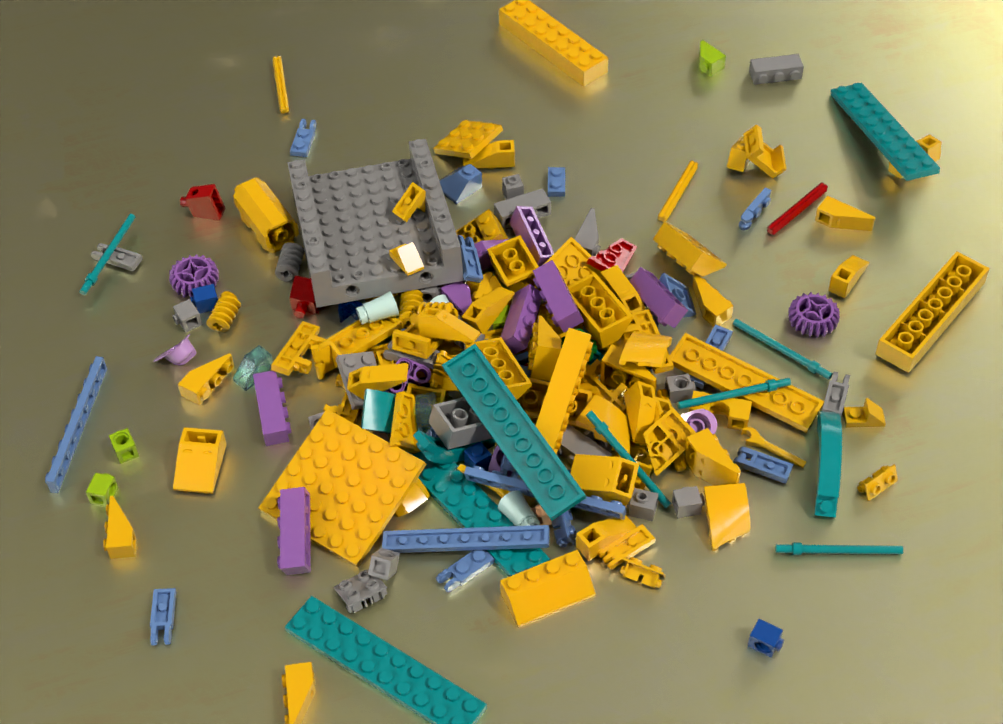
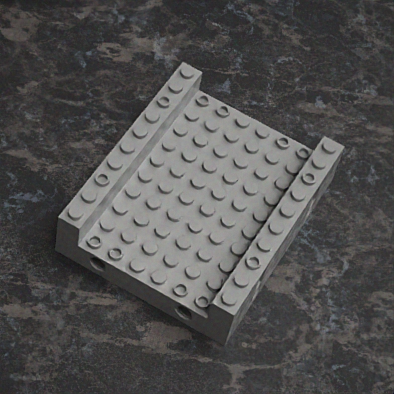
(352, 227)

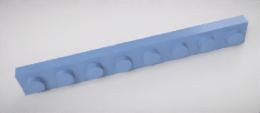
(74, 429)
(498, 480)
(467, 539)

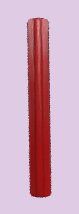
(797, 208)

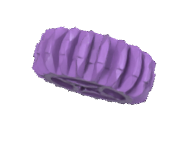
(183, 273)
(812, 318)

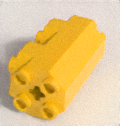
(265, 215)

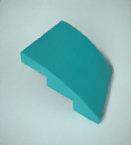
(378, 411)

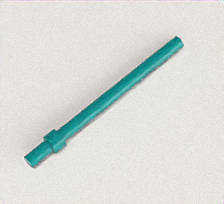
(92, 277)
(812, 366)
(769, 385)
(602, 428)
(798, 549)

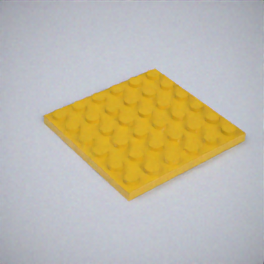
(351, 485)

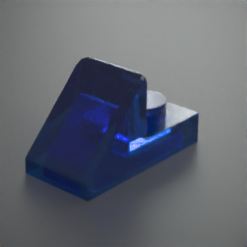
(347, 309)

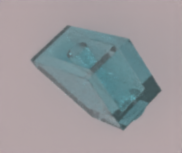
(253, 362)
(423, 409)

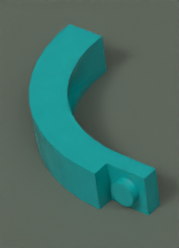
(437, 452)
(829, 466)

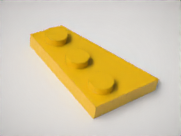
(404, 423)

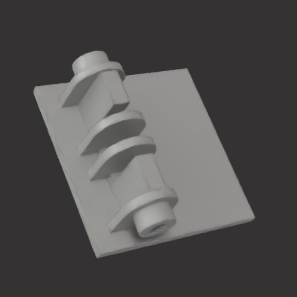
(359, 589)

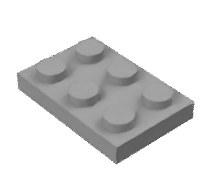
(349, 363)

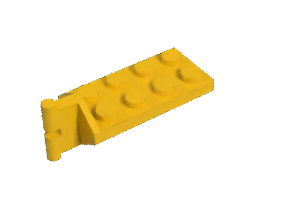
(352, 339)

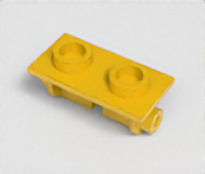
(879, 482)
(650, 574)

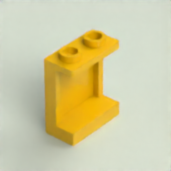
(767, 159)
(412, 343)

